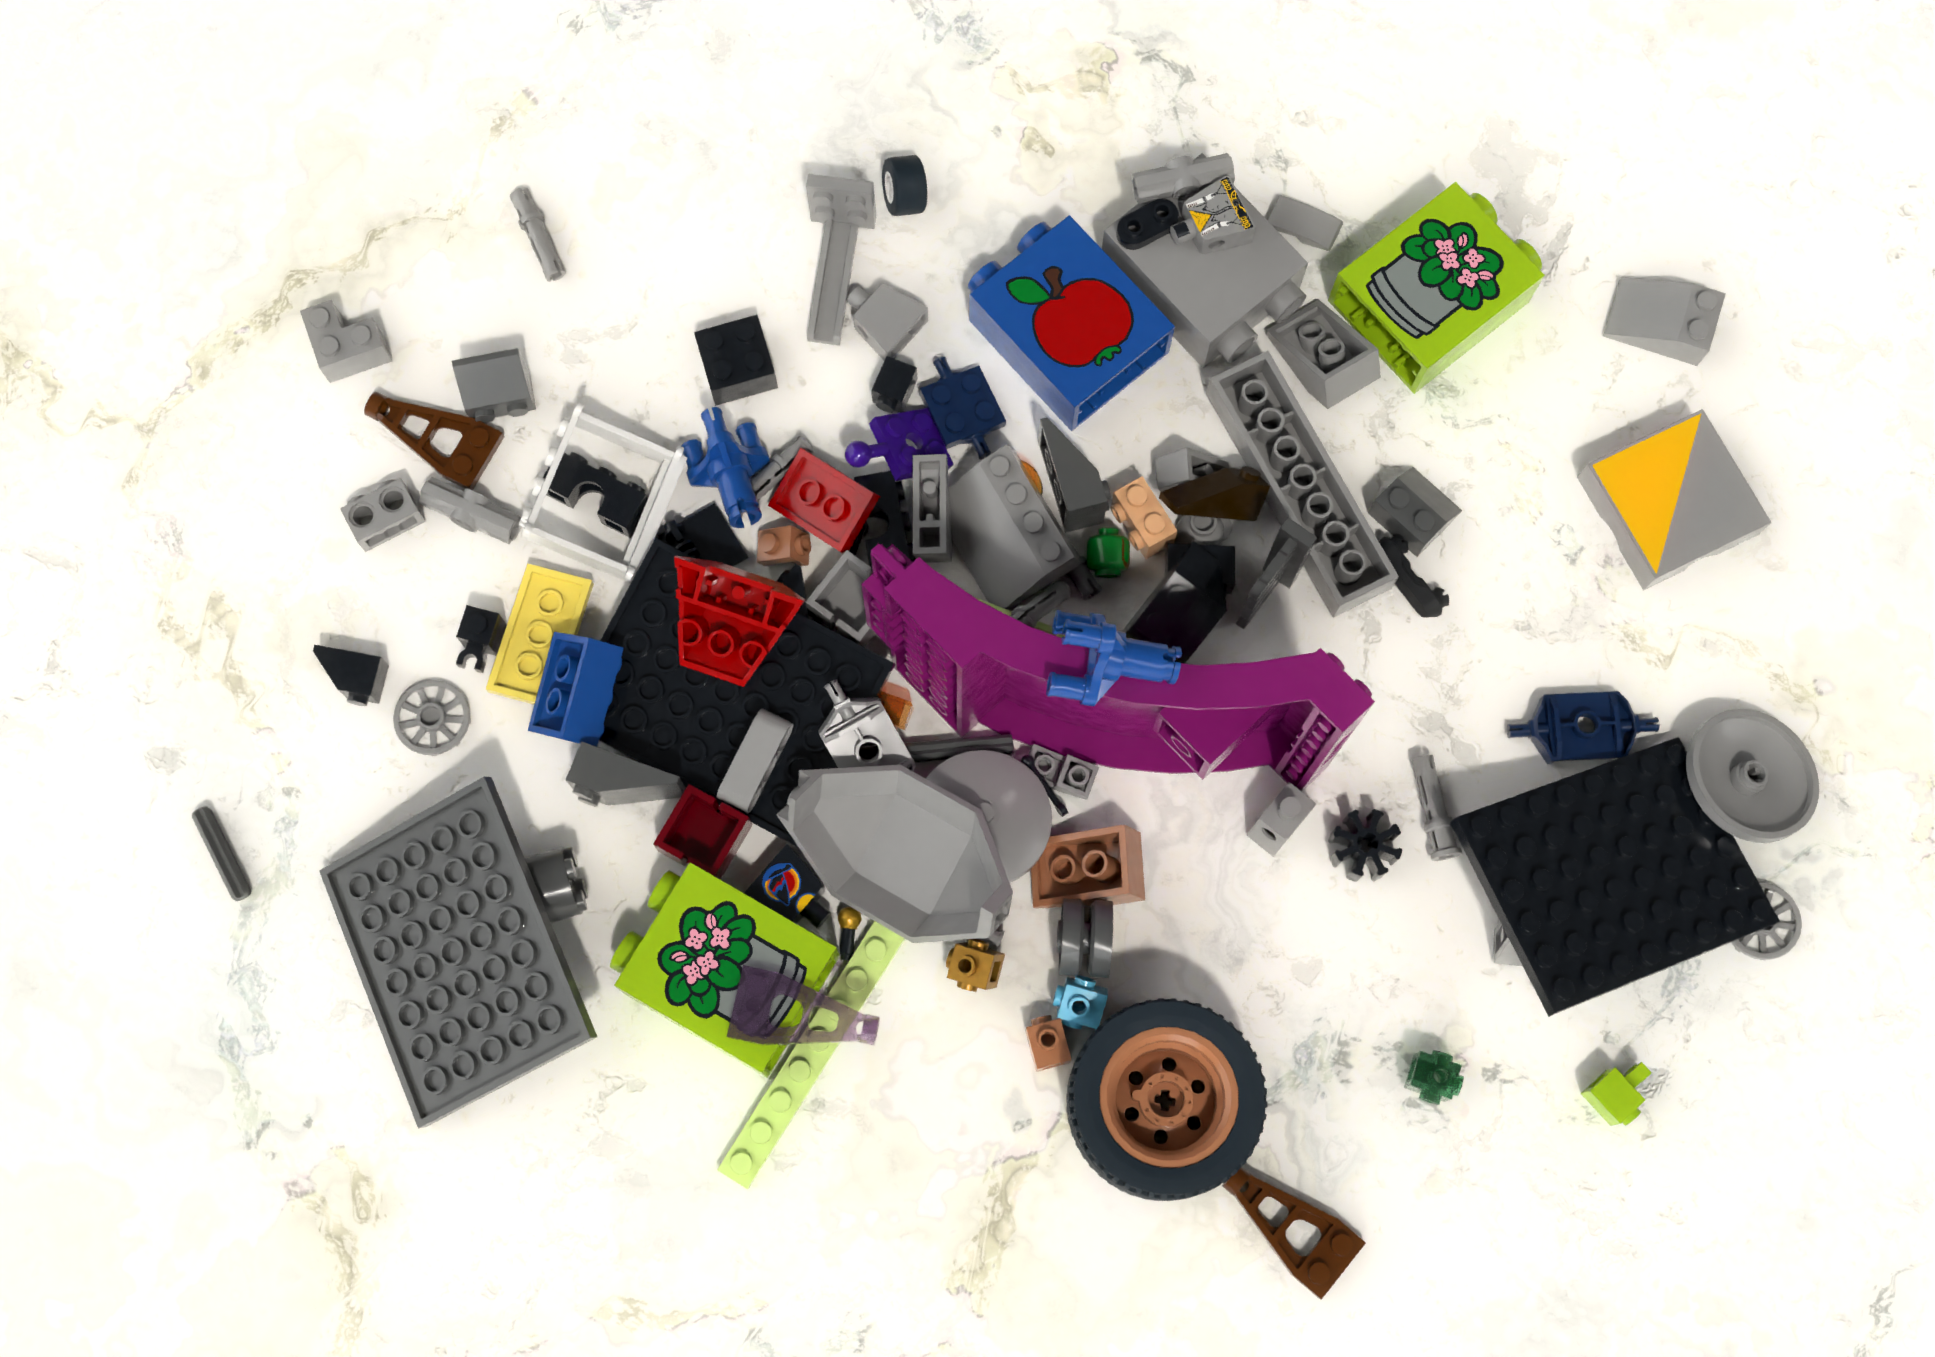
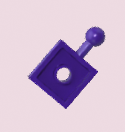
(891, 437)

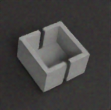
(840, 599)

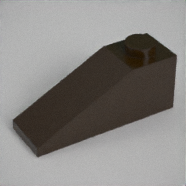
(1222, 494)

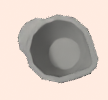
(1202, 530)

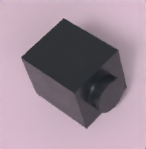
(894, 385)

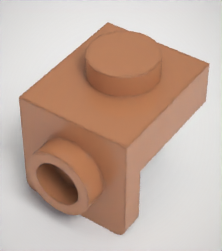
(783, 546)

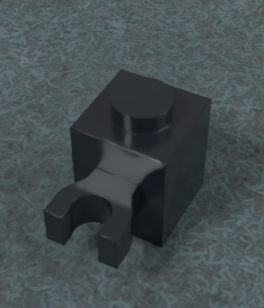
(479, 634)

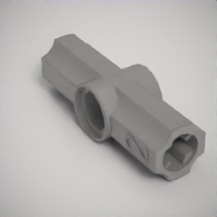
(1181, 177)
(470, 510)

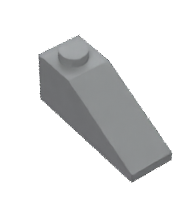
(931, 509)

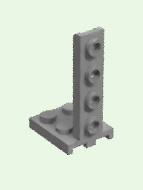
(843, 208)

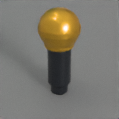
(848, 920)

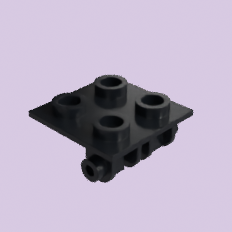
(705, 537)

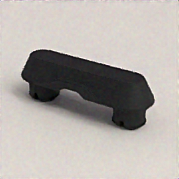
(1417, 592)

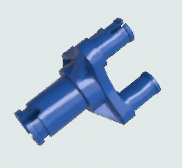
(728, 465)
(1108, 658)

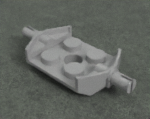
(857, 722)

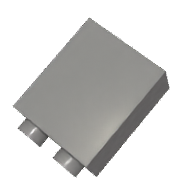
(1216, 294)

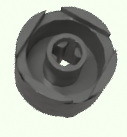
(558, 883)

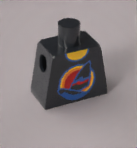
(790, 889)

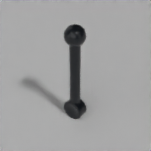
(1059, 806)

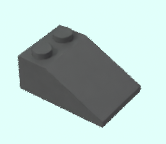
(1073, 479)
(617, 780)

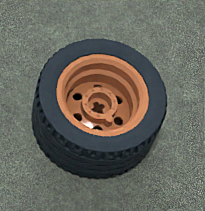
(1228, 1108)

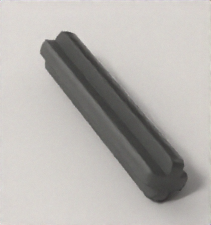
(221, 853)

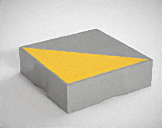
(1673, 499)

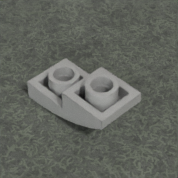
(1305, 222)
(1064, 773)

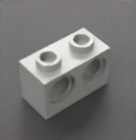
(385, 522)

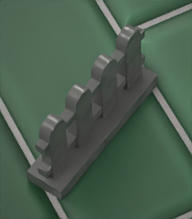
(1282, 565)

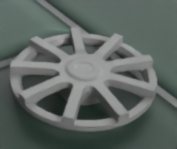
(432, 718)
(1785, 948)

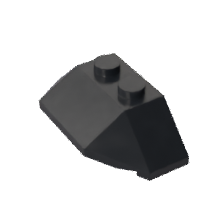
(1183, 604)

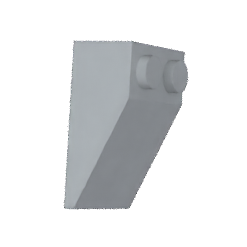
(1665, 317)
(1325, 353)

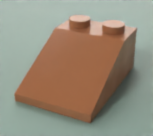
(1090, 867)

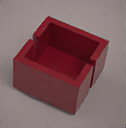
(701, 834)

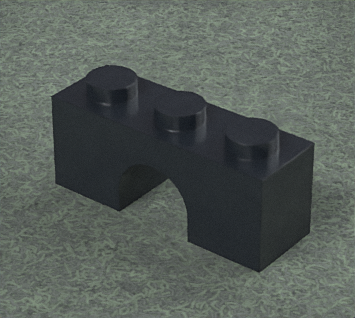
(621, 502)
(889, 510)

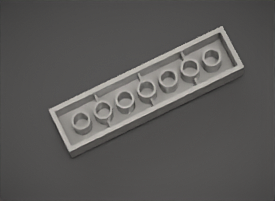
(1303, 482)

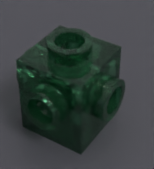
(1422, 1080)

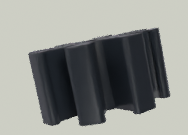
(1373, 855)

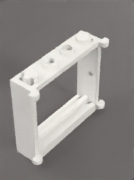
(651, 515)

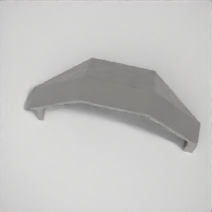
(900, 851)

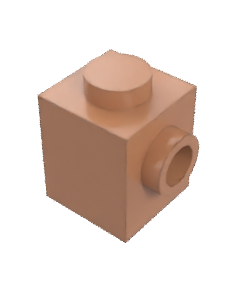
(1047, 1043)

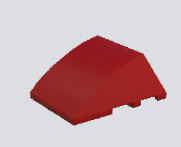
(729, 618)

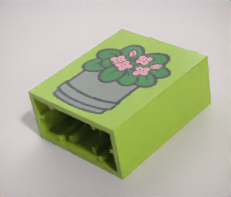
(1437, 285)
(696, 954)

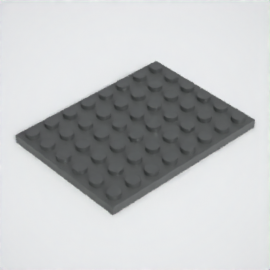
(457, 953)

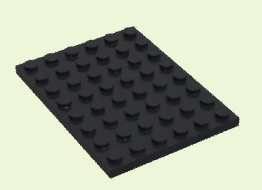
(697, 721)
(1611, 876)

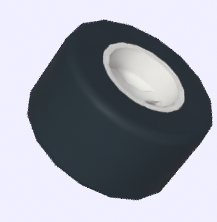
(904, 185)

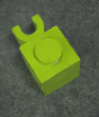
(1615, 1094)

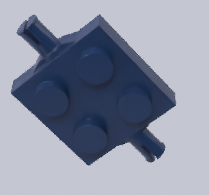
(962, 407)

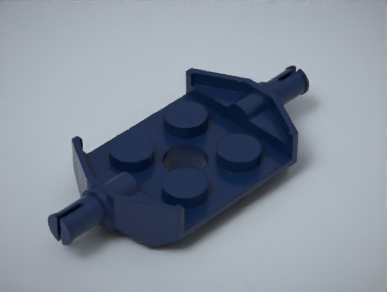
(1559, 738)

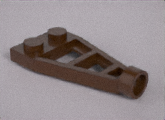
(471, 454)
(1328, 1256)

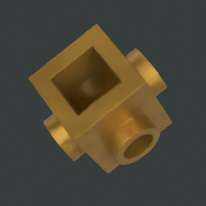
(974, 965)

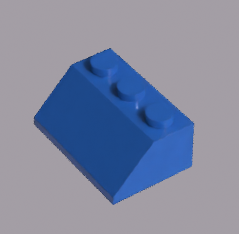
(576, 689)

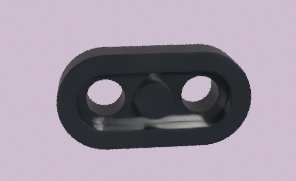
(1150, 224)

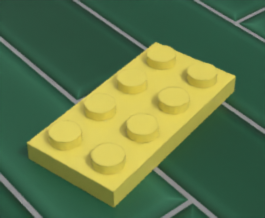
(544, 605)

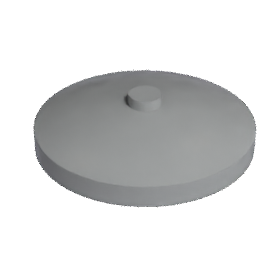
(1752, 775)
(1010, 800)

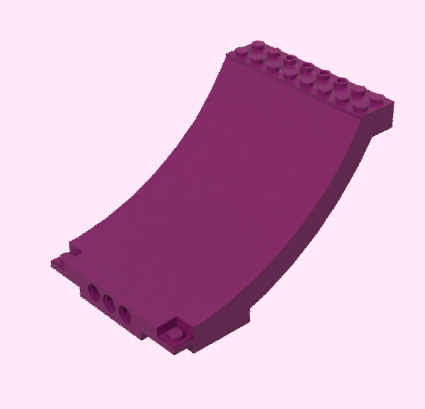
(1214, 719)

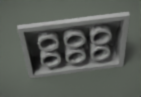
(1007, 530)

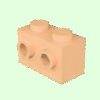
(1143, 518)

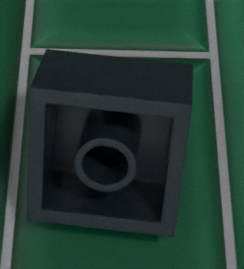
(736, 359)

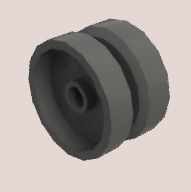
(1084, 937)

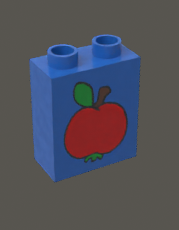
(1068, 320)

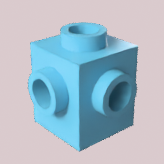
(1080, 1014)

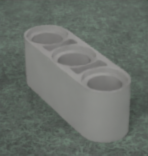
(755, 760)

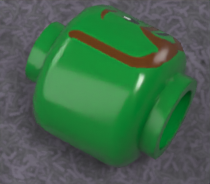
(1108, 553)

